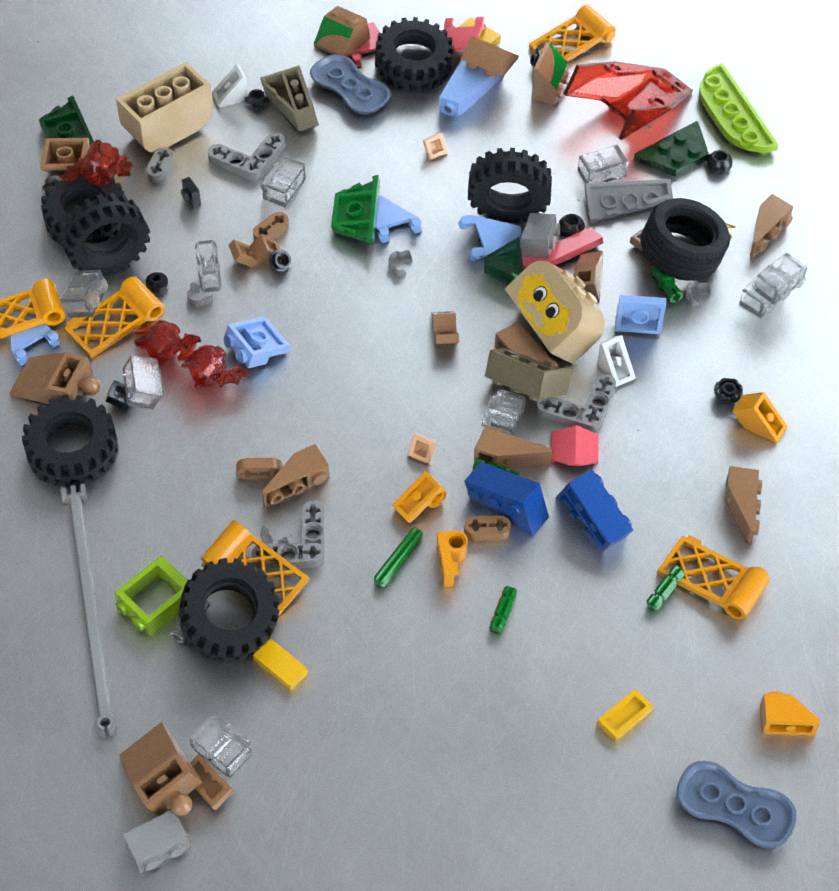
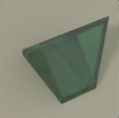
(505, 262)

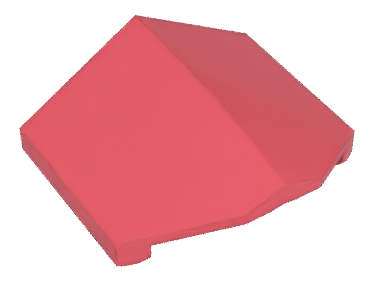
(574, 446)

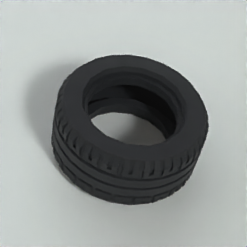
(677, 257)

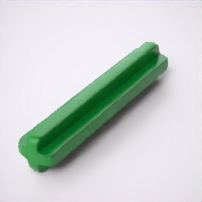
(398, 557)

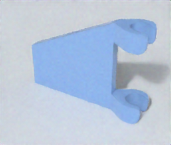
(392, 215)
(492, 234)
(27, 337)

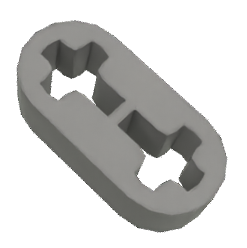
(164, 165)

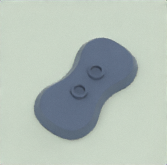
(357, 90)
(757, 813)

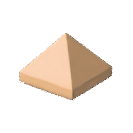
(435, 146)
(422, 448)

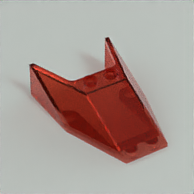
(628, 90)

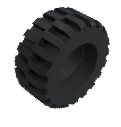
(237, 578)

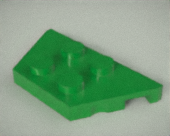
(357, 210)

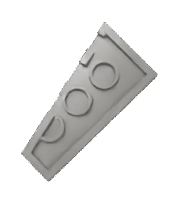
(616, 199)

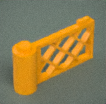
(589, 24)
(135, 297)
(45, 304)
(233, 544)
(738, 597)

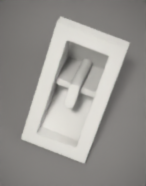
(231, 89)
(614, 360)

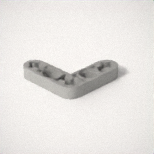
(248, 164)
(582, 413)
(306, 547)

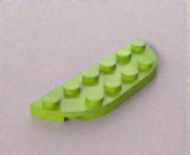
(734, 112)

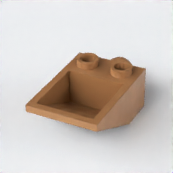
(55, 377)
(161, 772)

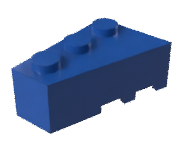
(508, 496)
(596, 509)

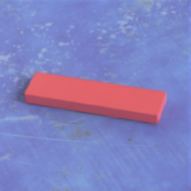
(569, 247)

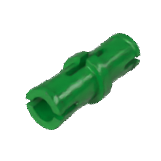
(667, 284)

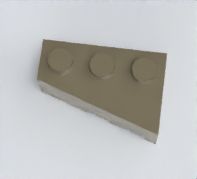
(290, 95)
(526, 375)

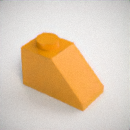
(760, 416)
(786, 715)

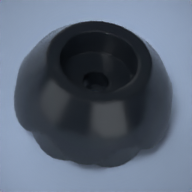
(719, 161)
(571, 224)
(727, 384)

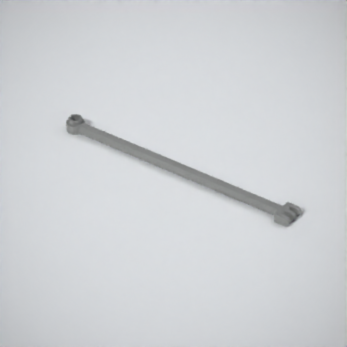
(90, 611)

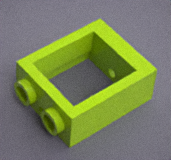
(163, 614)

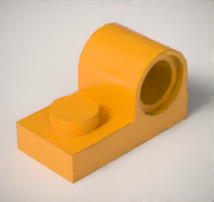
(418, 496)
(449, 555)

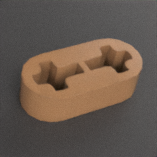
(270, 228)
(258, 468)
(487, 528)

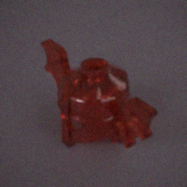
(99, 165)
(164, 339)
(211, 363)

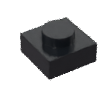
(190, 192)
(117, 395)

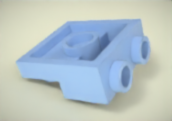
(640, 314)
(254, 341)

